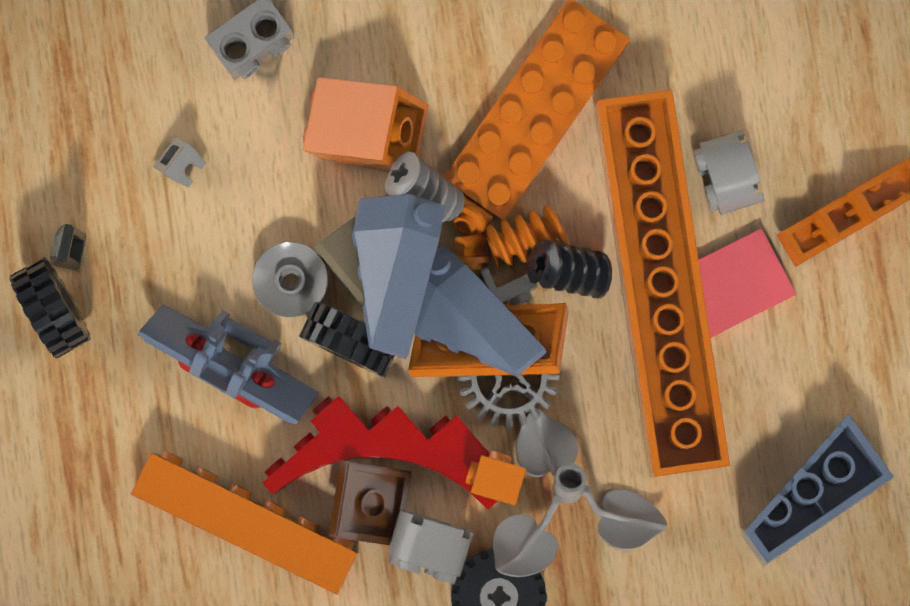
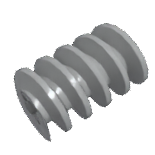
(416, 178)

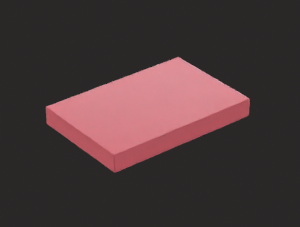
(742, 281)

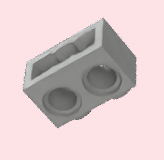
(243, 30)

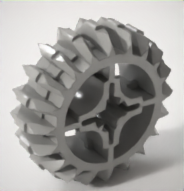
(489, 404)

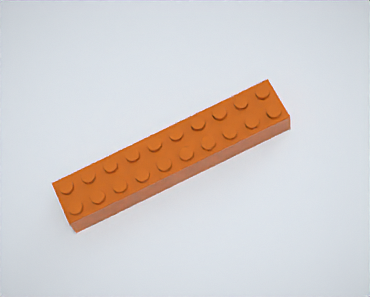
(661, 284)

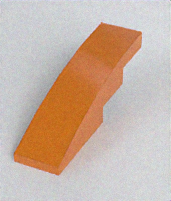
(847, 214)

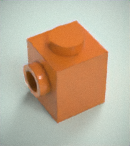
(496, 478)

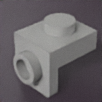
(515, 292)

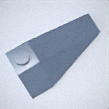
(395, 254)
(472, 319)

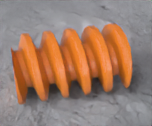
(523, 235)

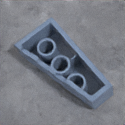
(826, 486)

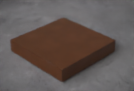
(368, 502)

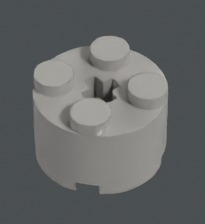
(729, 172)
(430, 545)

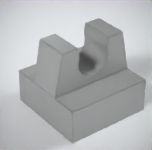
(176, 159)

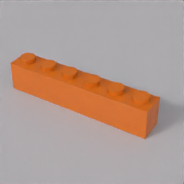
(244, 522)

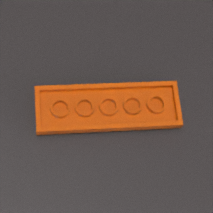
(536, 109)

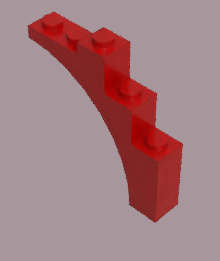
(392, 437)

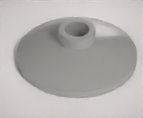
(280, 262)

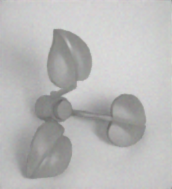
(549, 446)

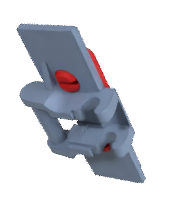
(250, 380)

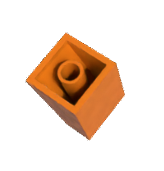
(363, 123)

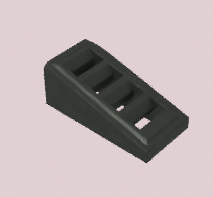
(68, 247)

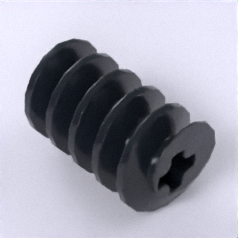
(570, 269)

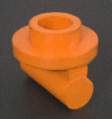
(471, 219)
(471, 250)

